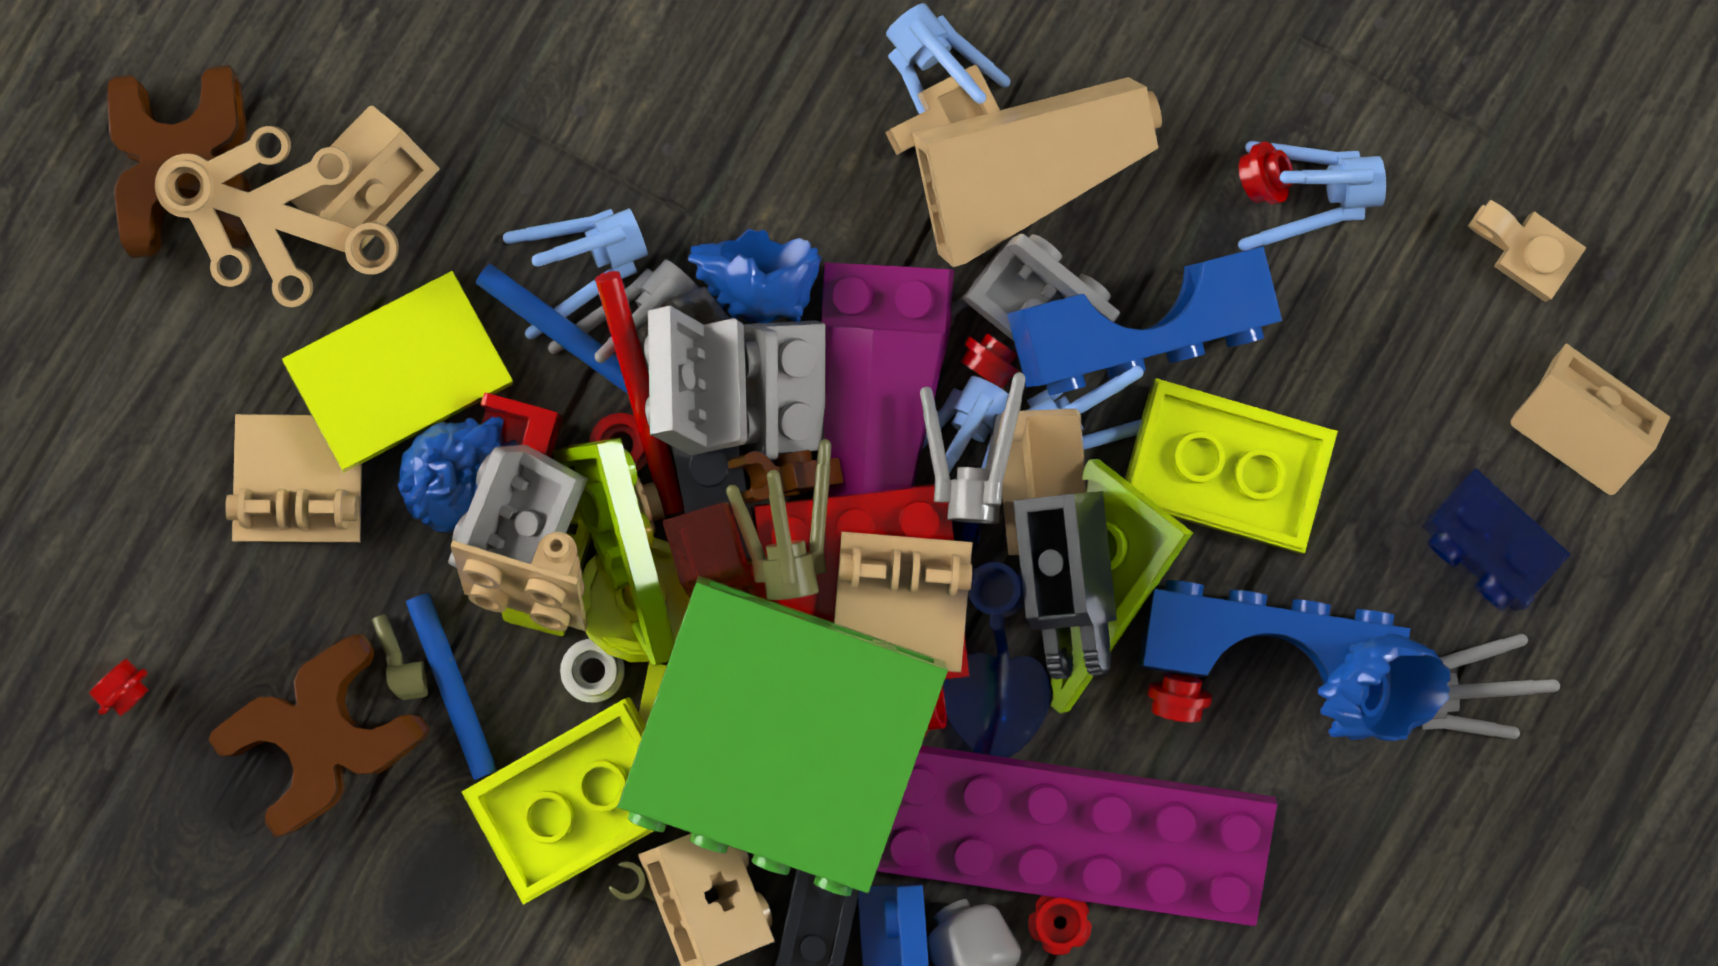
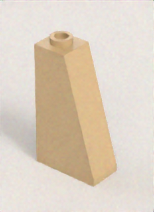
(1025, 161)

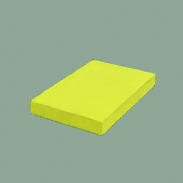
(397, 371)
(1230, 465)
(561, 802)

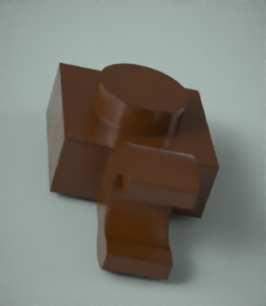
(795, 469)

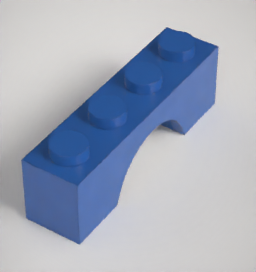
(1216, 300)
(1192, 631)

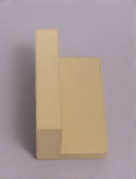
(383, 174)
(1590, 421)
(1042, 461)

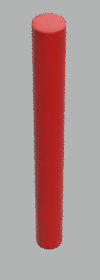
(637, 385)

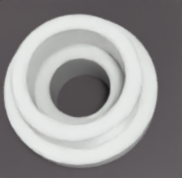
(574, 681)

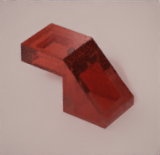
(710, 547)

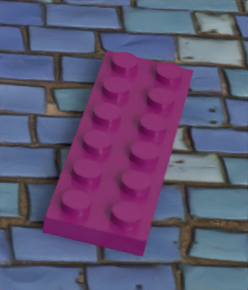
(1082, 835)

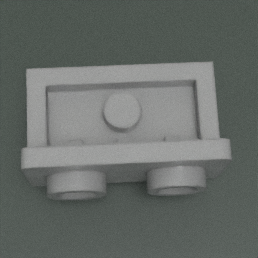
(1027, 275)
(695, 381)
(518, 502)

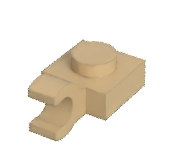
(943, 105)
(1534, 252)

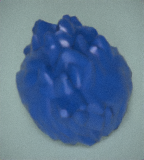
(758, 275)
(443, 467)
(1385, 689)

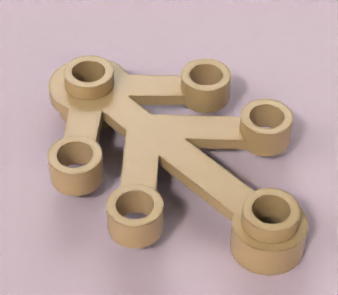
(265, 212)

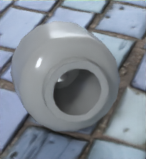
(971, 937)

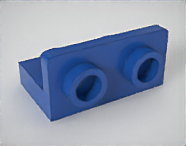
(893, 925)

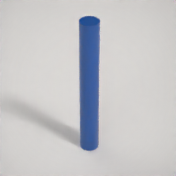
(549, 322)
(451, 686)

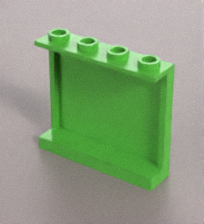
(782, 737)

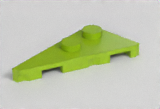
(622, 535)
(1141, 550)

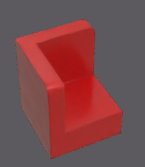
(524, 422)

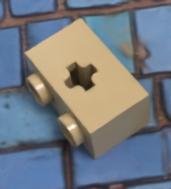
(704, 931)

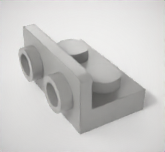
(784, 386)

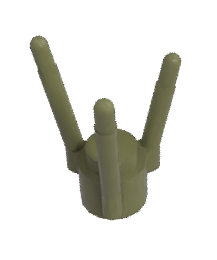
(788, 568)

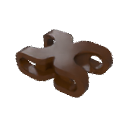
(209, 132)
(319, 735)

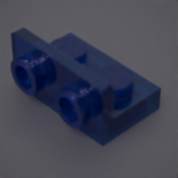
(1494, 542)

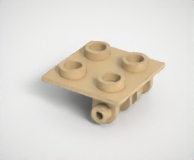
(290, 484)
(545, 589)
(906, 591)

